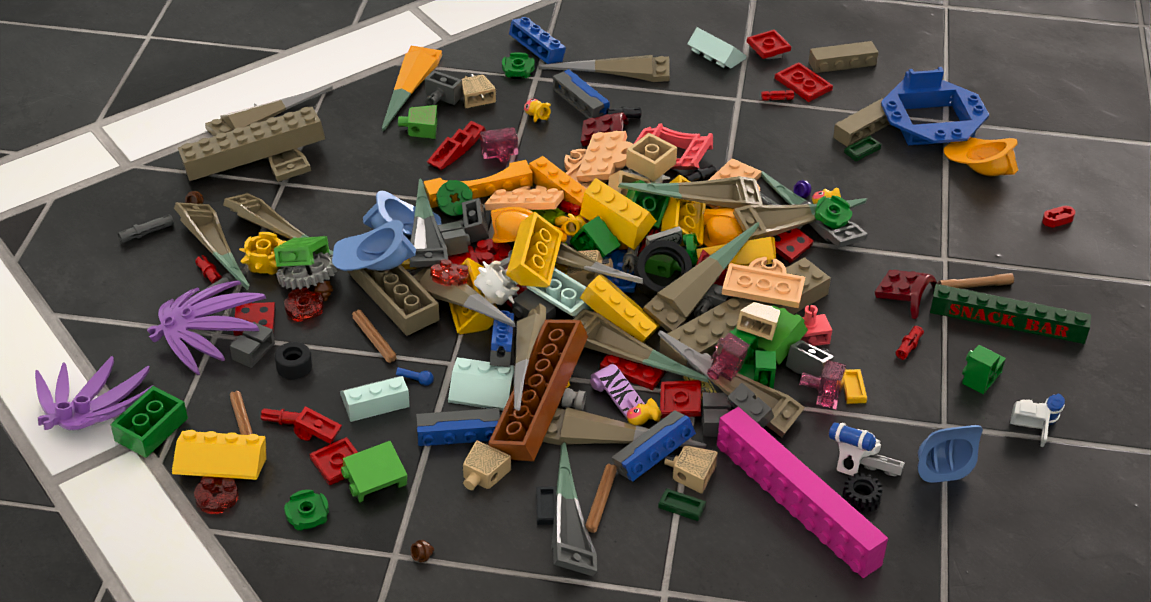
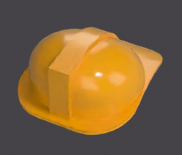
(985, 156)
(507, 222)
(720, 226)

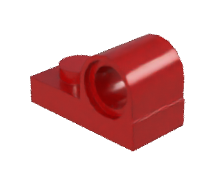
(313, 423)

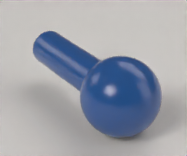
(424, 377)

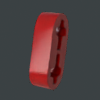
(1058, 216)

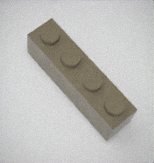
(843, 57)
(861, 124)

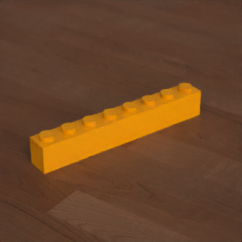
(550, 177)

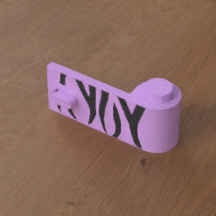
(617, 387)

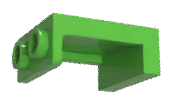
(300, 251)
(373, 470)

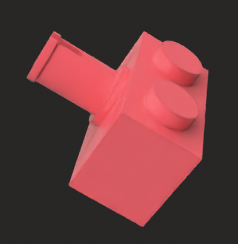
(818, 327)

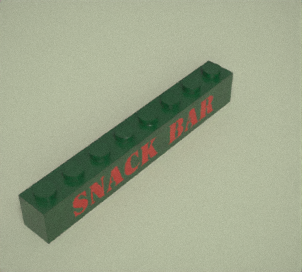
(1010, 313)

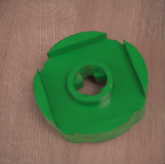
(510, 66)
(450, 188)
(833, 220)
(691, 243)
(306, 519)

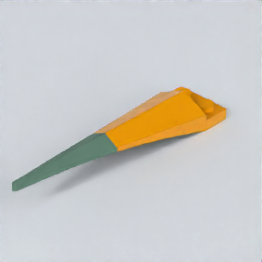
(415, 68)

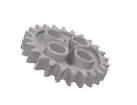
(298, 277)

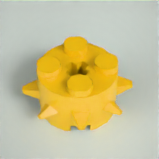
(260, 253)

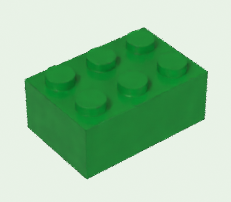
(149, 421)

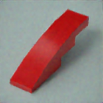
(456, 146)

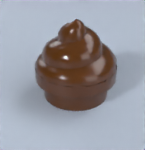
(194, 197)
(324, 289)
(421, 551)

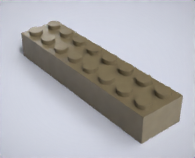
(251, 143)

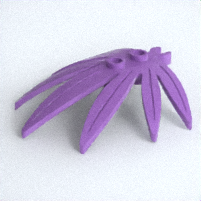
(187, 314)
(83, 411)

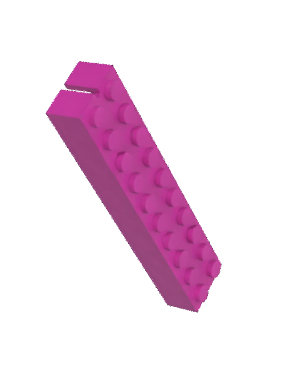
(802, 492)

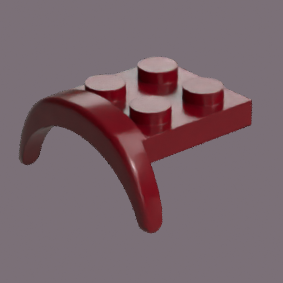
(602, 124)
(905, 287)

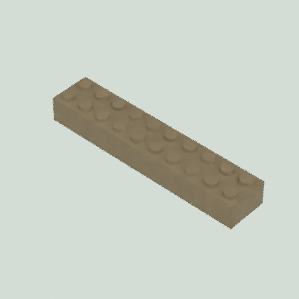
(706, 330)

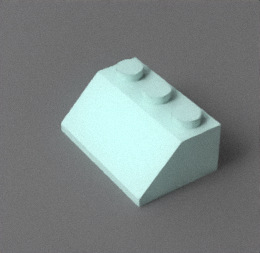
(715, 49)
(563, 293)
(480, 384)
(375, 398)

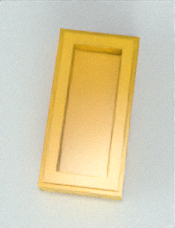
(854, 387)

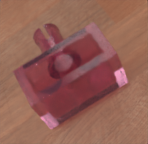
(499, 143)
(728, 357)
(828, 384)

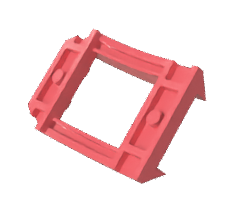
(693, 143)

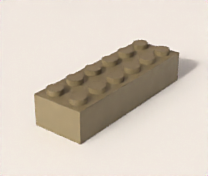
(399, 297)

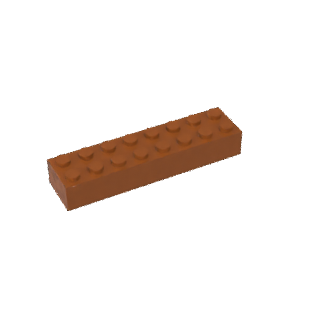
(545, 381)

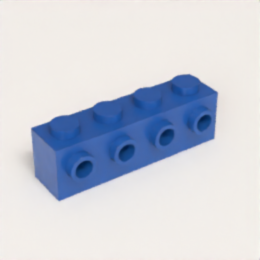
(537, 40)

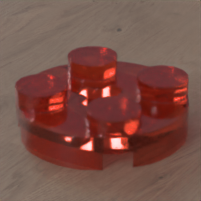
(448, 273)
(312, 307)
(214, 505)

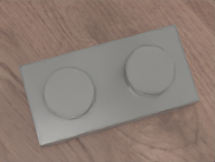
(888, 465)

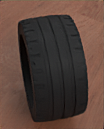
(661, 247)

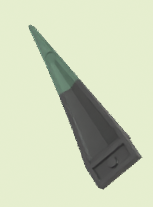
(426, 234)
(840, 237)
(570, 537)

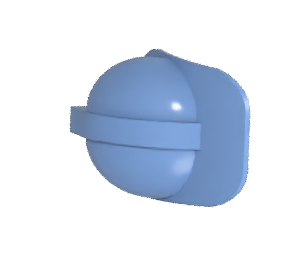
(392, 208)
(375, 250)
(949, 453)

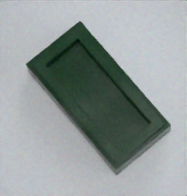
(862, 148)
(682, 504)

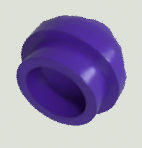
(802, 188)

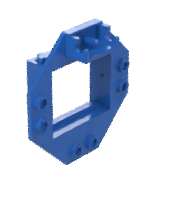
(928, 90)

